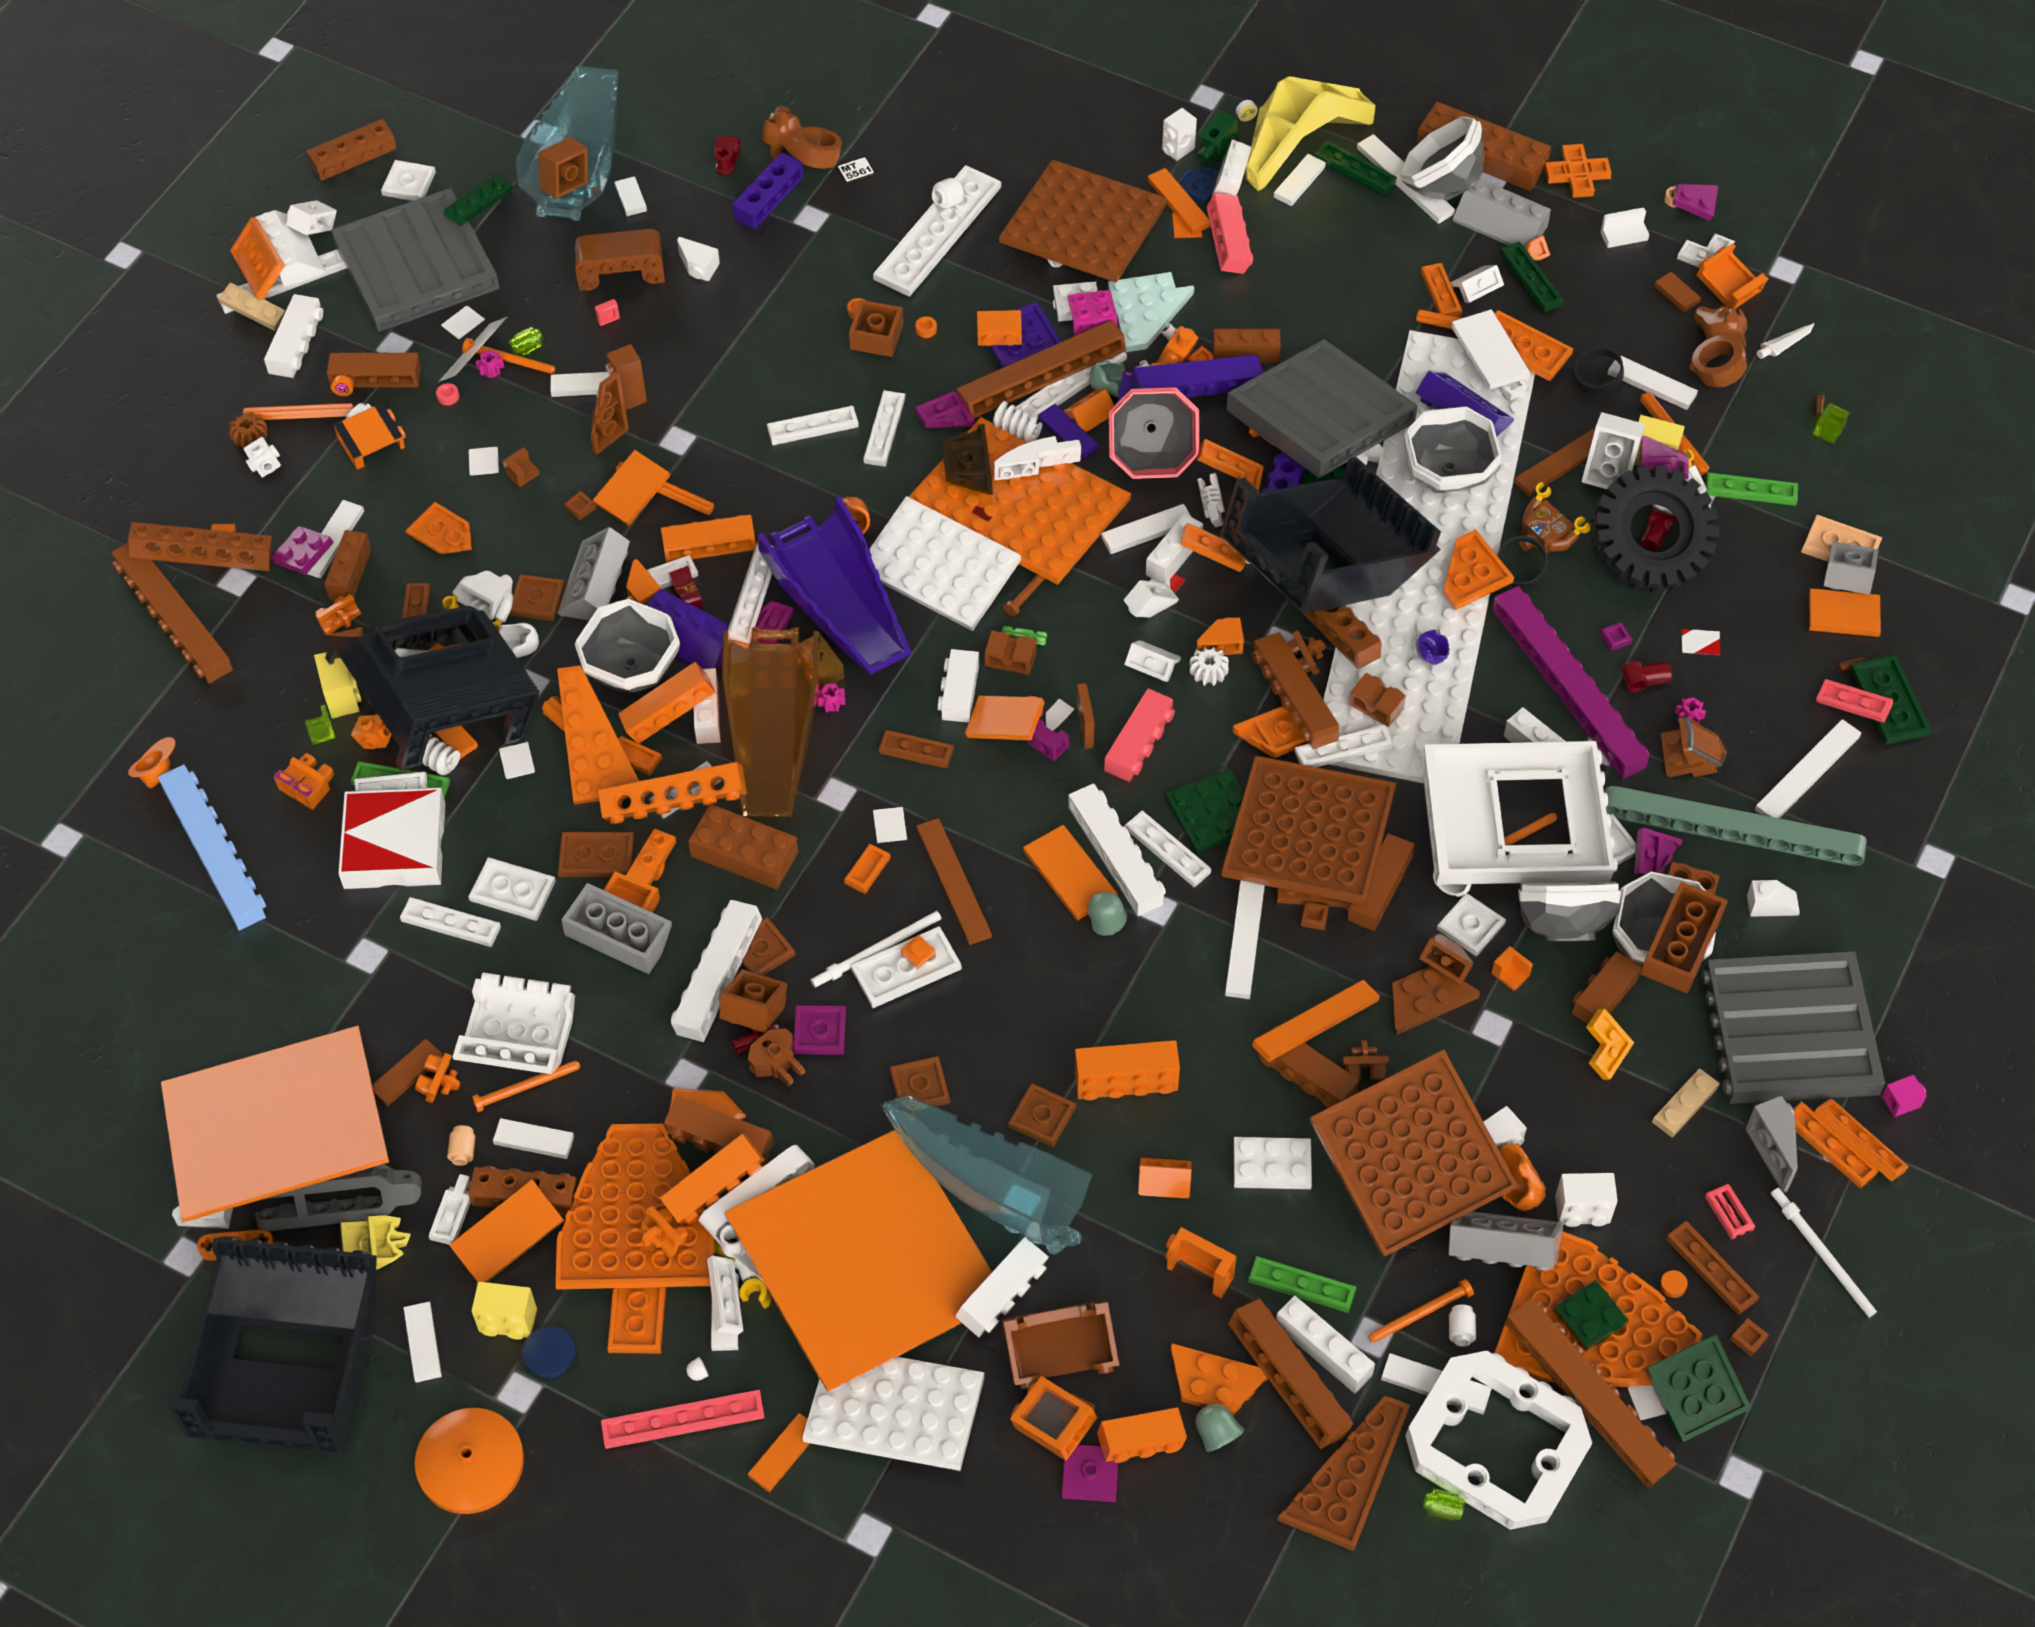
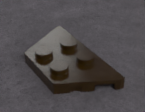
(968, 461)

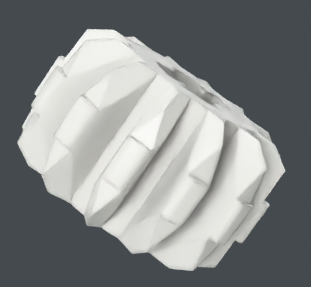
(1209, 666)

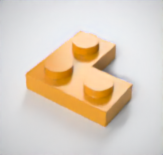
(1613, 1042)

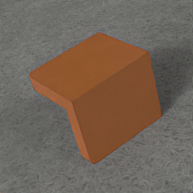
(520, 468)

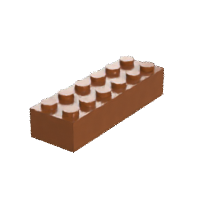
(1506, 153)

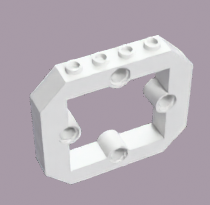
(1544, 1402)

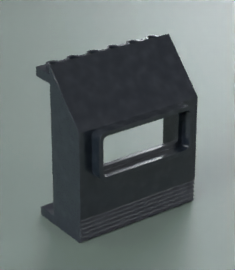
(1350, 518)
(440, 685)
(281, 1291)

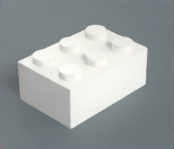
(1612, 450)

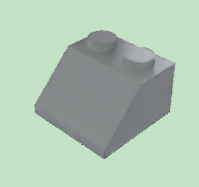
(1851, 568)

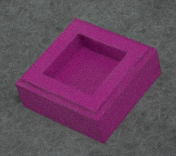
(1616, 636)

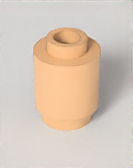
(461, 1145)

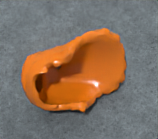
(1530, 1187)

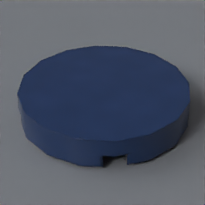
(1199, 183)
(549, 1352)

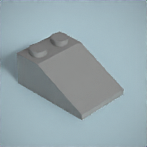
(1775, 1138)

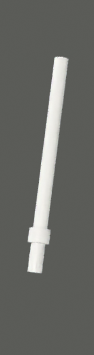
(835, 971)
(1792, 1212)

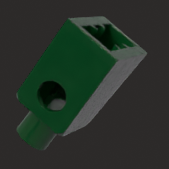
(1218, 137)

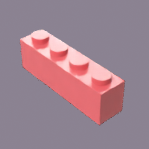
(1229, 233)
(1138, 735)

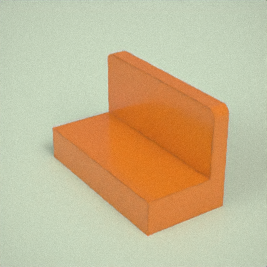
(1091, 409)
(1164, 1178)

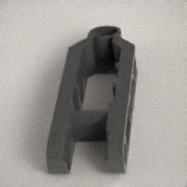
(392, 1184)

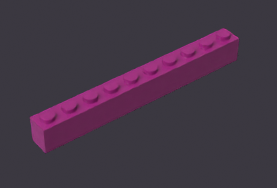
(1571, 682)

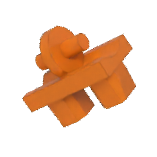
(338, 615)
(431, 1086)
(660, 1233)

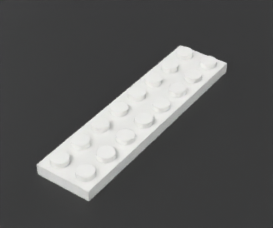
(936, 234)

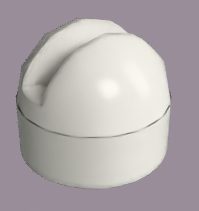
(697, 1370)

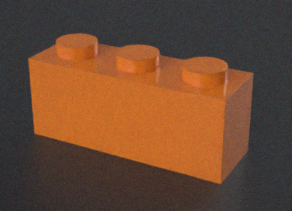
(1141, 1435)

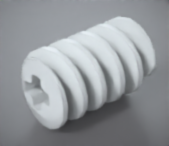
(1015, 423)
(440, 757)

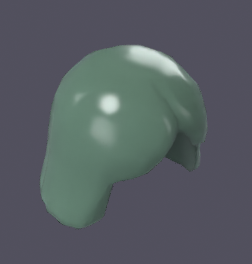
(1107, 376)
(1106, 913)
(1217, 1426)

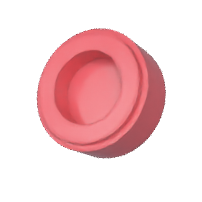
(447, 394)

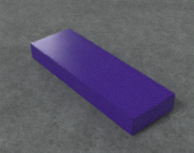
(1066, 429)

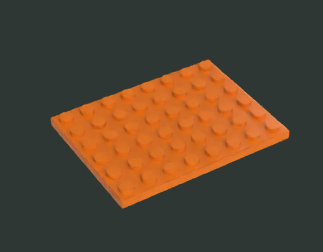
(1039, 516)

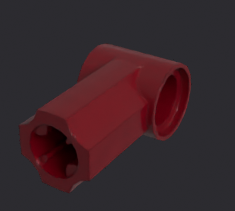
(1658, 526)
(1640, 676)

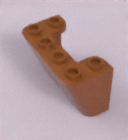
(618, 253)

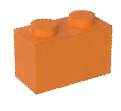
(999, 328)

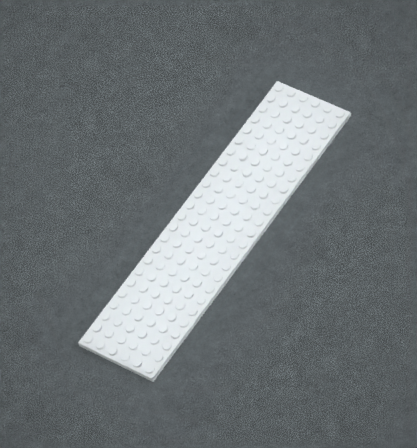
(1439, 692)

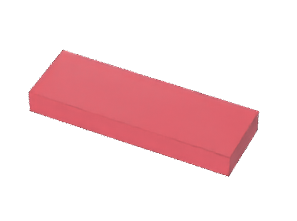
(1854, 700)

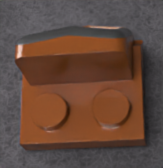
(1692, 750)

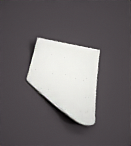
(1057, 714)

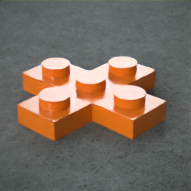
(1577, 170)

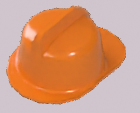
(153, 762)

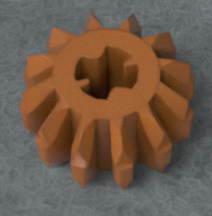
(247, 429)

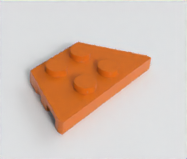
(1271, 732)
(1214, 1379)

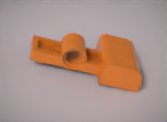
(648, 866)

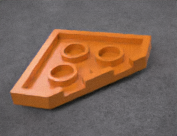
(1474, 571)

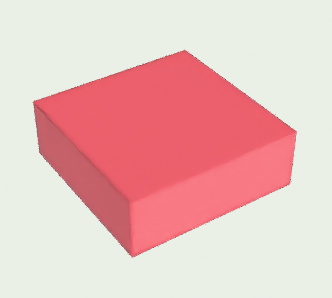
(607, 312)

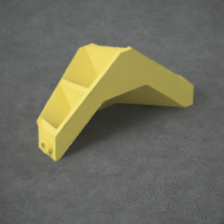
(1294, 111)

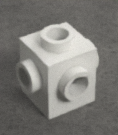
(262, 457)

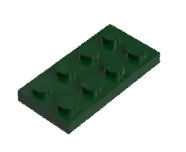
(1886, 678)

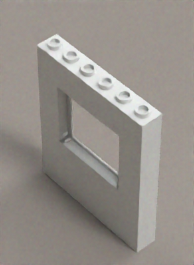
(1468, 820)

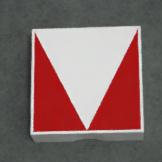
(392, 838)

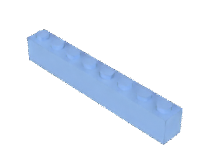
(212, 847)

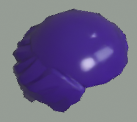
(1432, 647)

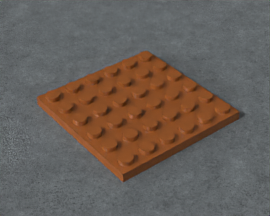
(1083, 220)
(1309, 830)
(1413, 1153)

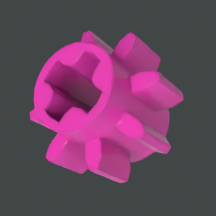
(490, 364)
(831, 697)
(1691, 709)

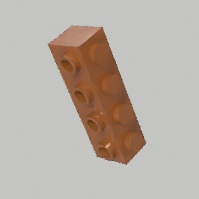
(351, 149)
(494, 1186)

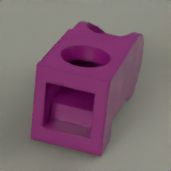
(1048, 741)

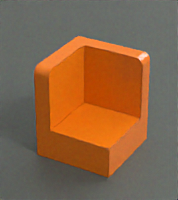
(1511, 968)

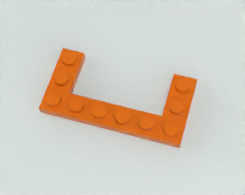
(1235, 466)

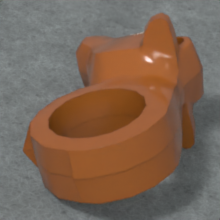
(809, 145)
(1725, 336)

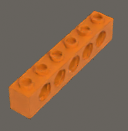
(613, 797)

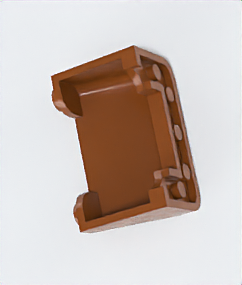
(1060, 1342)

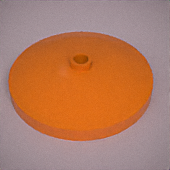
(471, 1482)

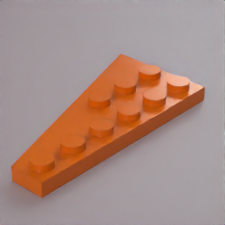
(591, 743)

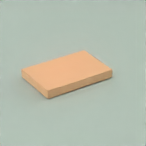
(1826, 530)

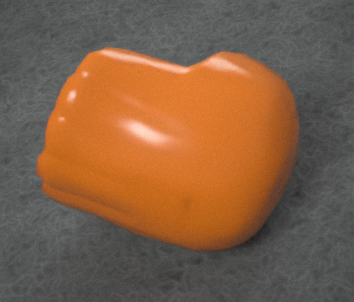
(858, 511)

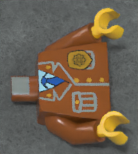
(1548, 525)

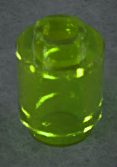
(526, 341)
(1444, 1505)

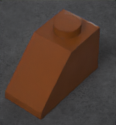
(1447, 958)

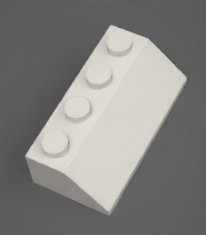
(293, 248)

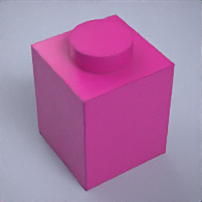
(1904, 1095)

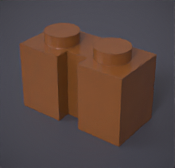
(1010, 653)
(1377, 700)

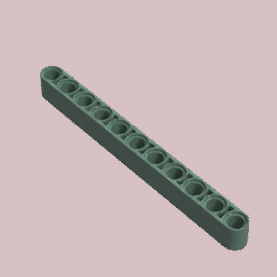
(1736, 826)

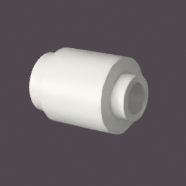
(1462, 1325)

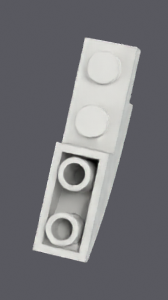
(1039, 453)

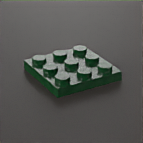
(1207, 809)
(1698, 1388)

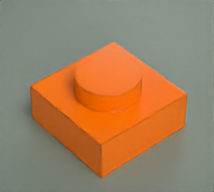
(918, 951)

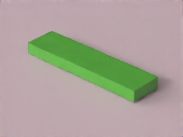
(1752, 489)
(368, 770)
(1302, 1284)

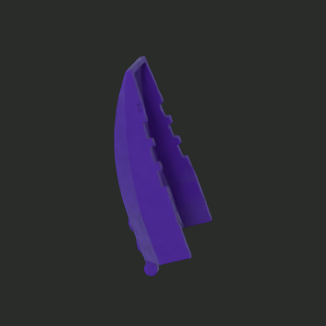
(838, 587)

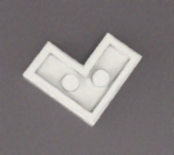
(1695, 253)

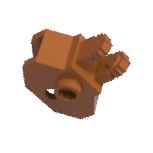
(775, 1056)

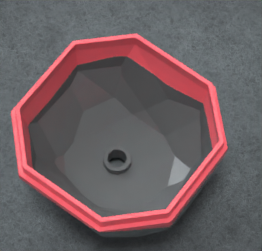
(1157, 452)

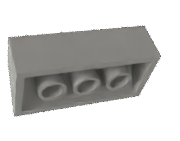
(1501, 214)
(594, 574)
(617, 928)
(1506, 1239)

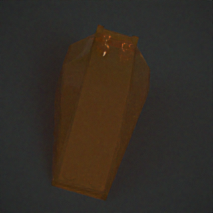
(771, 715)

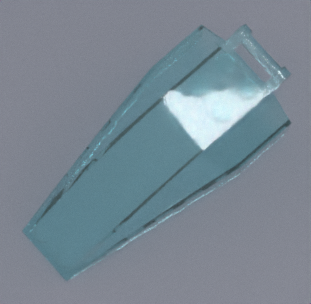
(588, 115)
(1003, 1181)

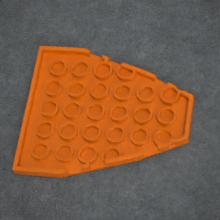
(603, 1227)
(1648, 1337)

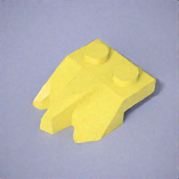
(375, 1237)

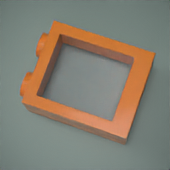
(1053, 1417)

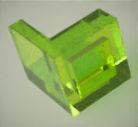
(1831, 423)
(320, 728)

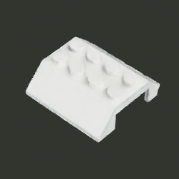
(517, 1024)

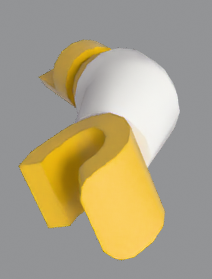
(750, 1280)

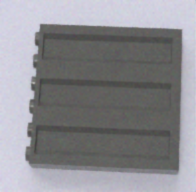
(414, 260)
(1321, 408)
(1792, 1027)

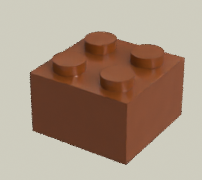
(563, 167)
(876, 328)
(753, 1000)

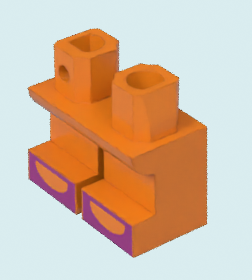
(304, 782)

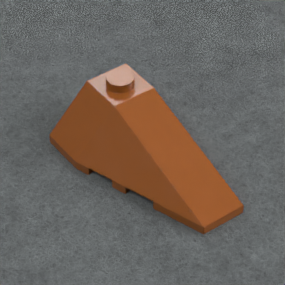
(609, 414)

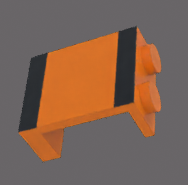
(368, 433)

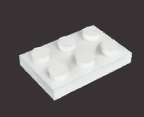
(1272, 1163)

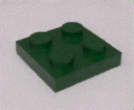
(1590, 1315)

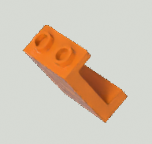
(1730, 278)
(1202, 1256)

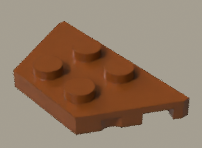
(1427, 996)

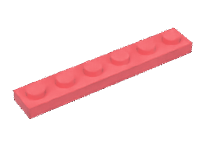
(682, 1419)

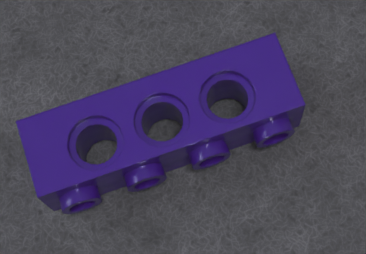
(767, 190)
(1286, 473)

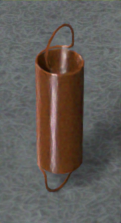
(1819, 405)
(1846, 665)

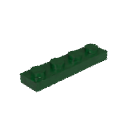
(1356, 167)
(478, 200)
(1531, 277)

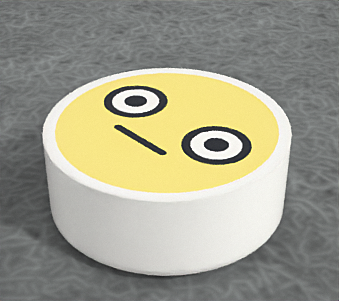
(1246, 110)

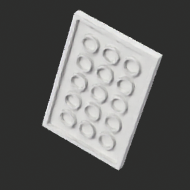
(941, 563)
(900, 1413)

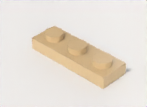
(251, 306)
(1685, 1102)

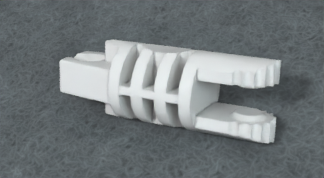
(1212, 500)

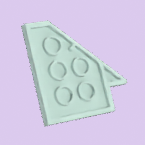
(1146, 306)

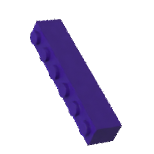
(1199, 377)

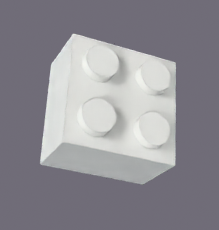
(1586, 1199)

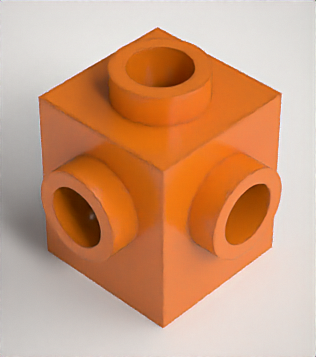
(371, 732)

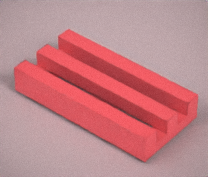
(1731, 1231)

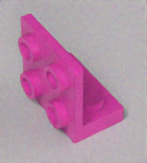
(1091, 310)

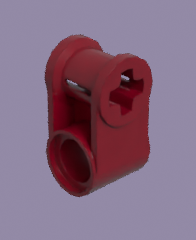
(726, 154)

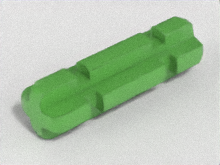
(1040, 636)

